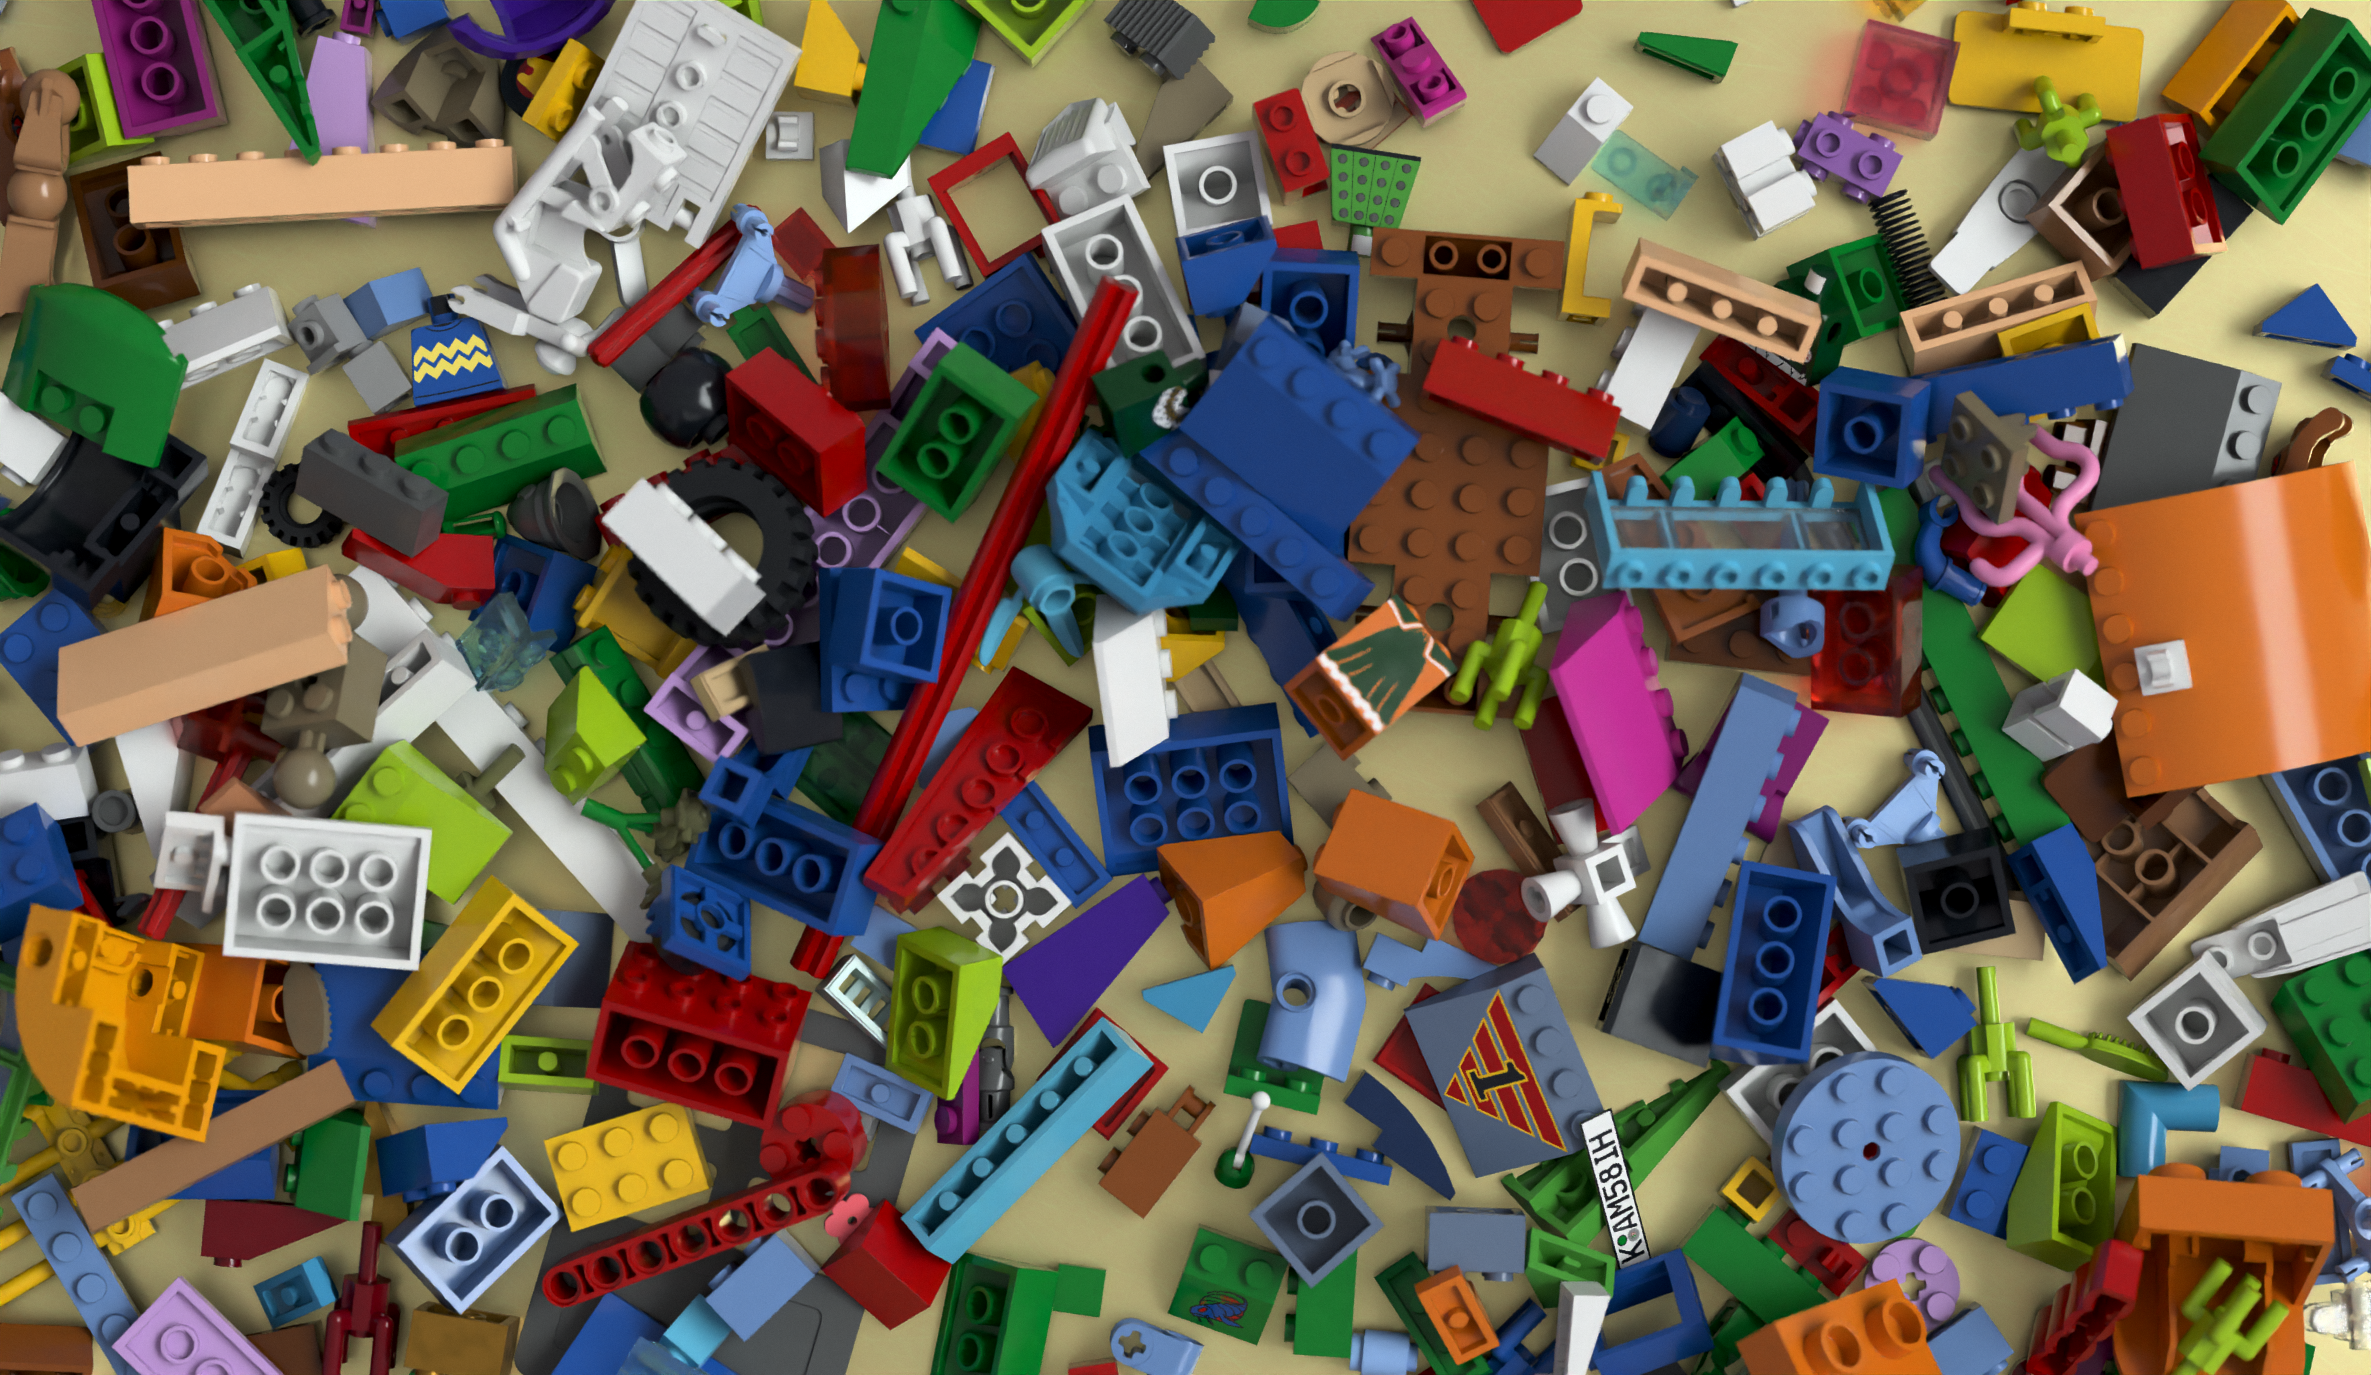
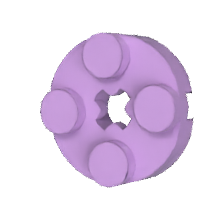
(1928, 1264)

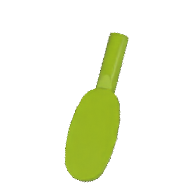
(2101, 1051)

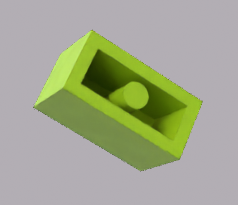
(546, 1065)

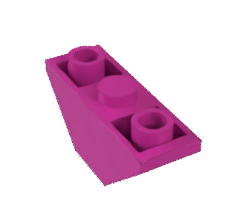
(1419, 72)

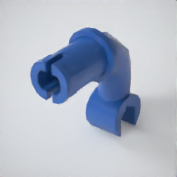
(1937, 568)

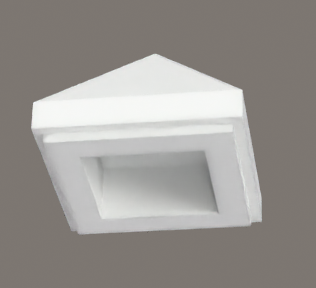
(1924, 489)

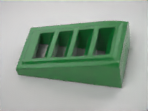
(1692, 54)

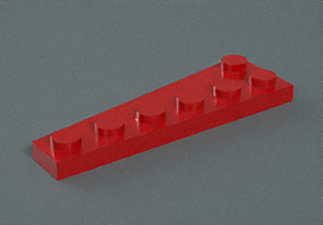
(992, 763)

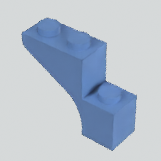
(1874, 929)

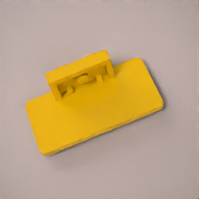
(2073, 48)

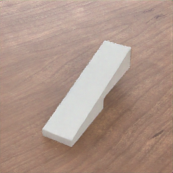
(253, 456)
(1578, 1325)

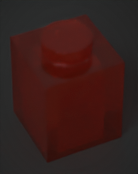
(801, 244)

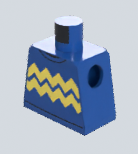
(452, 357)

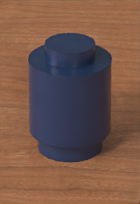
(1679, 422)

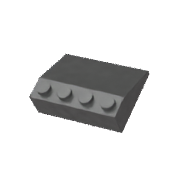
(2183, 429)

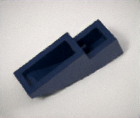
(1399, 1133)

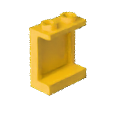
(1572, 304)
(629, 619)

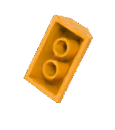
(2229, 61)

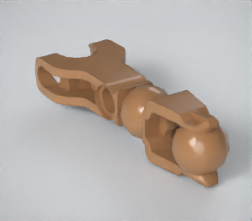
(37, 186)

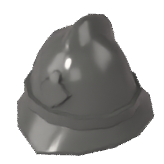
(558, 515)

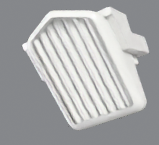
(1086, 158)

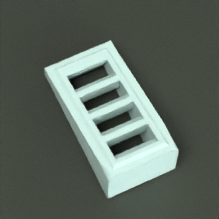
(843, 1002)

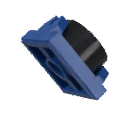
(702, 927)

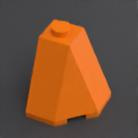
(188, 573)
(1230, 888)

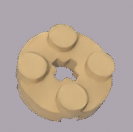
(1359, 75)

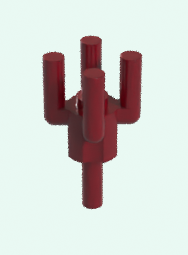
(363, 1312)

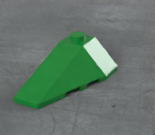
(910, 70)

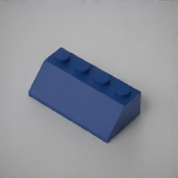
(1772, 965)

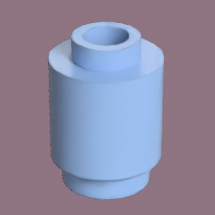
(1383, 1353)

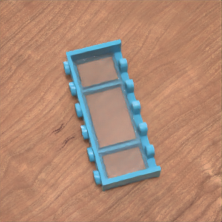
(1738, 541)

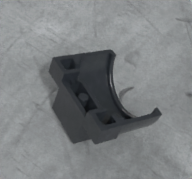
(102, 518)

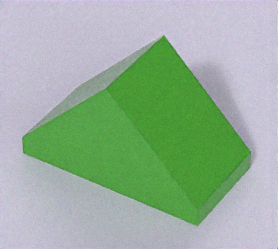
(1555, 1259)

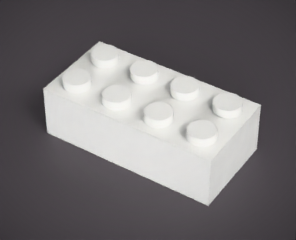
(1116, 244)

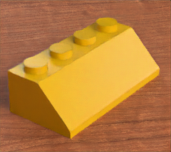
(474, 984)

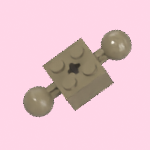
(325, 713)

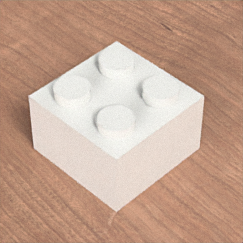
(2197, 1020)

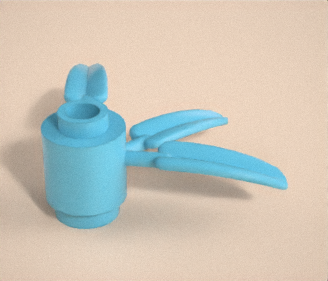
(1048, 590)

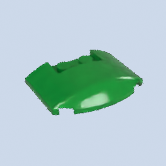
(96, 369)

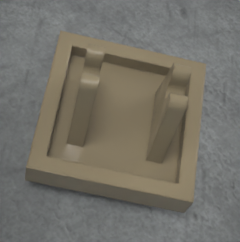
(1987, 455)

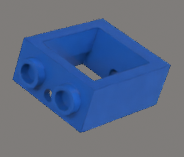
(1643, 1283)

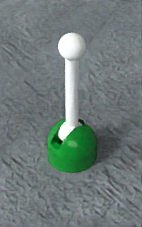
(1239, 1156)

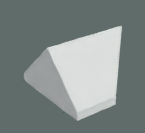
(855, 194)

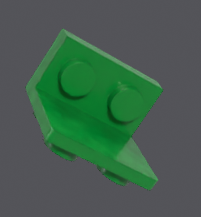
(1246, 1076)

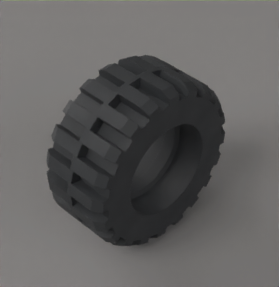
(784, 560)

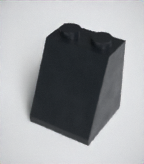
(1661, 1003)

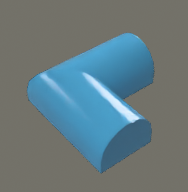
(2150, 1110)

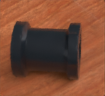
(310, 16)

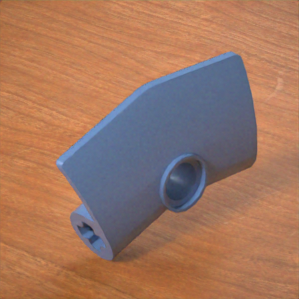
(1329, 973)

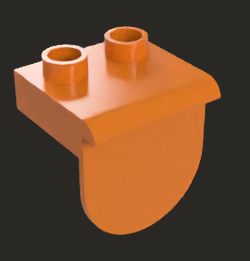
(2256, 1226)
(1853, 1335)

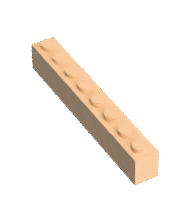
(334, 188)

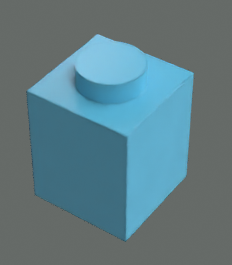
(696, 1333)

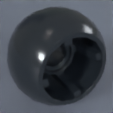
(688, 400)

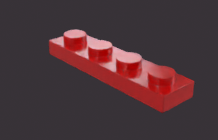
(382, 430)

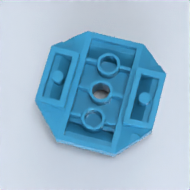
(1134, 529)

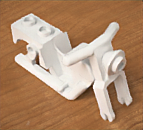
(546, 228)

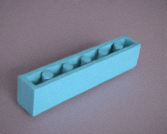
(1026, 1141)

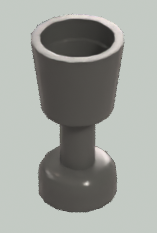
(117, 812)

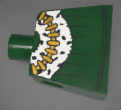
(1146, 398)

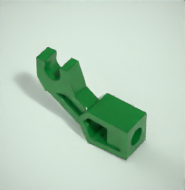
(1727, 1328)

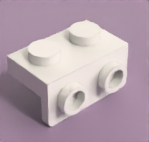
(192, 855)

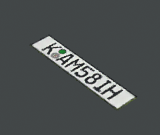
(1615, 1189)

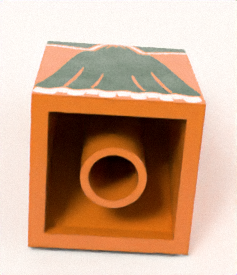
(1370, 677)

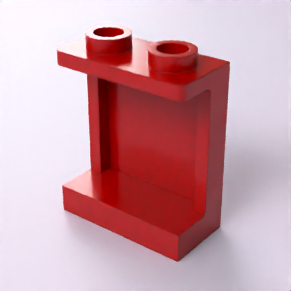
(1290, 146)

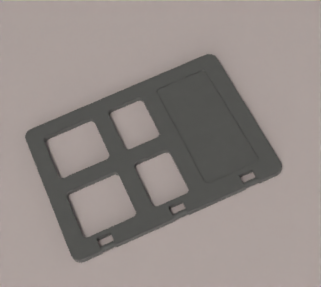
(810, 1331)

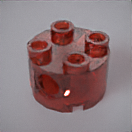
(1493, 918)

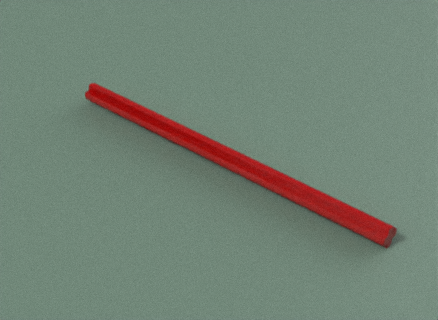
(984, 583)

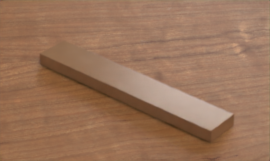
(228, 1141)

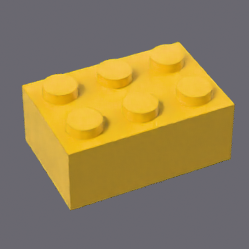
(628, 1164)

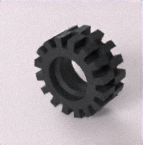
(280, 522)

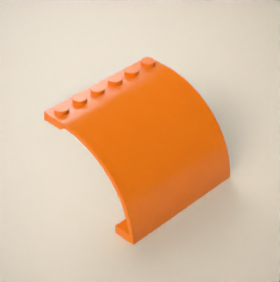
(2272, 617)

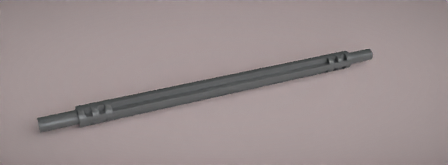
(1934, 737)

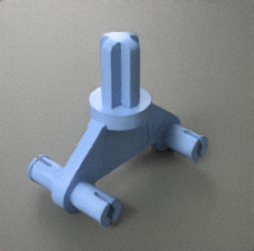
(750, 274)
(1909, 812)
(2353, 1205)

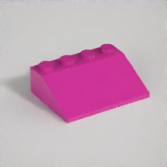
(1617, 707)

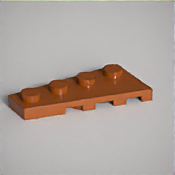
(1683, 611)

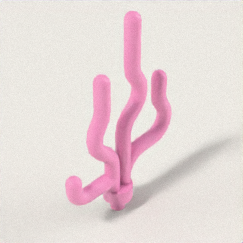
(2049, 529)

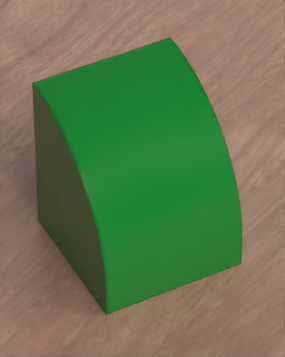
(1282, 15)

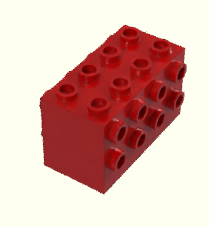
(698, 1037)

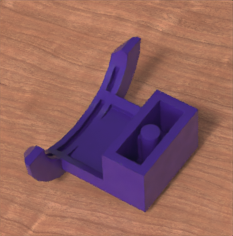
(531, 27)

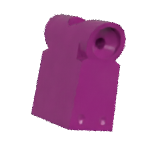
(1795, 751)

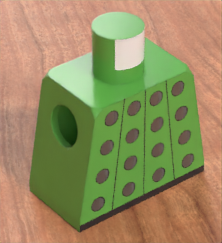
(1369, 191)

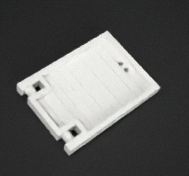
(701, 91)

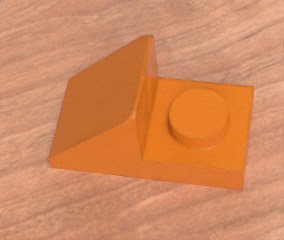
(1457, 1314)

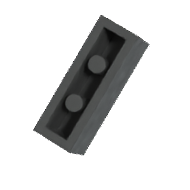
(371, 492)

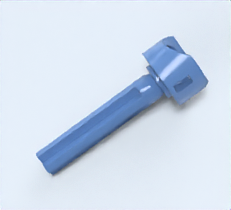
(1792, 613)

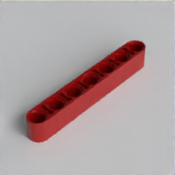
(680, 1248)

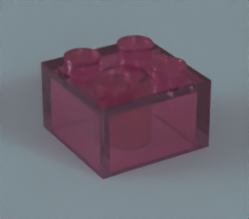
(1899, 80)

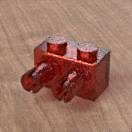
(222, 728)

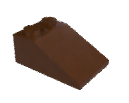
(130, 262)

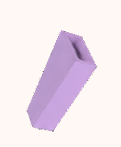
(341, 98)

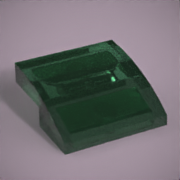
(842, 770)

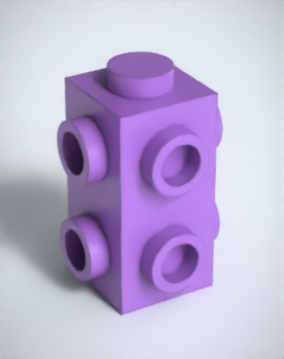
(1837, 152)

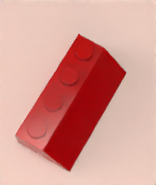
(1521, 401)

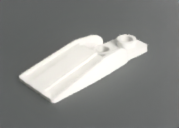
(1996, 221)
(2296, 931)

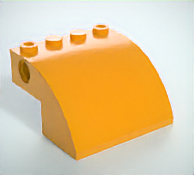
(110, 1023)

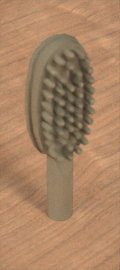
(306, 1008)

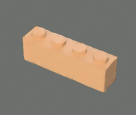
(1721, 300)
(1967, 324)

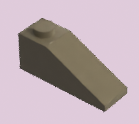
(1180, 114)

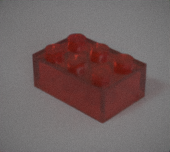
(853, 327)
(1871, 648)

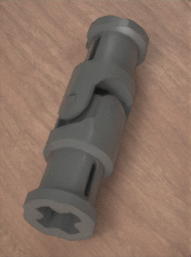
(995, 1065)

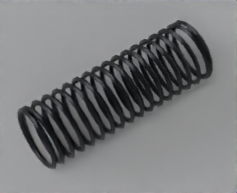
(1874, 208)

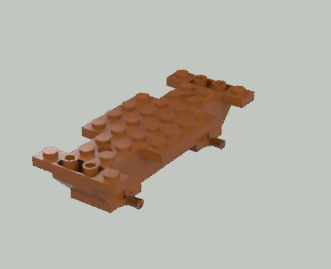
(1468, 490)

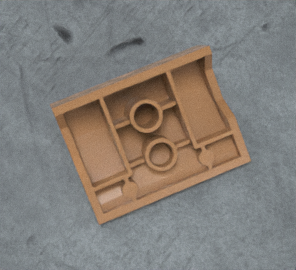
(2165, 875)

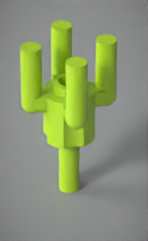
(2059, 125)
(1508, 664)
(1993, 1058)
(2216, 1331)

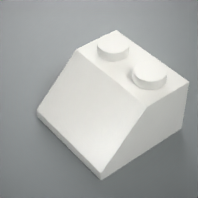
(1216, 182)

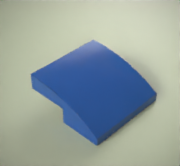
(959, 120)

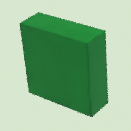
(1079, 1290)

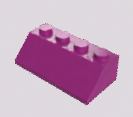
(159, 66)

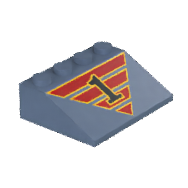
(1506, 1067)

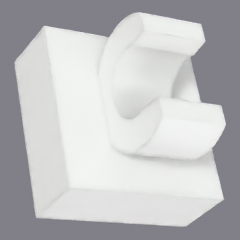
(790, 136)
(2163, 667)

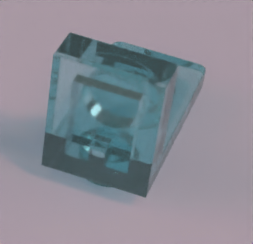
(1643, 174)

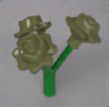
(671, 828)

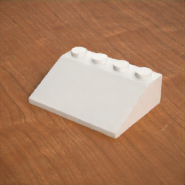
(327, 891)

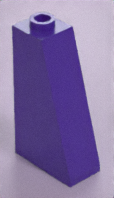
(1080, 960)

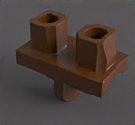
(2083, 431)

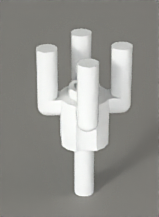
(917, 237)

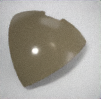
(444, 91)

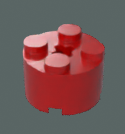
(819, 1115)

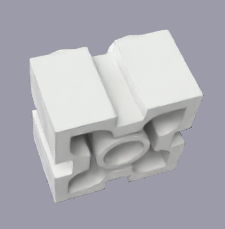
(1764, 179)
(975, 897)

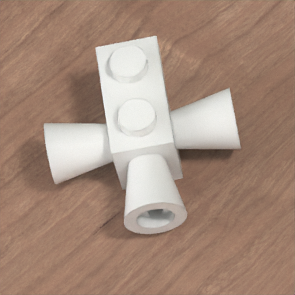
(1589, 874)

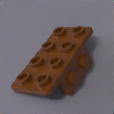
(2094, 795)

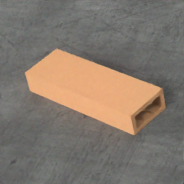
(203, 655)

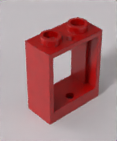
(973, 167)

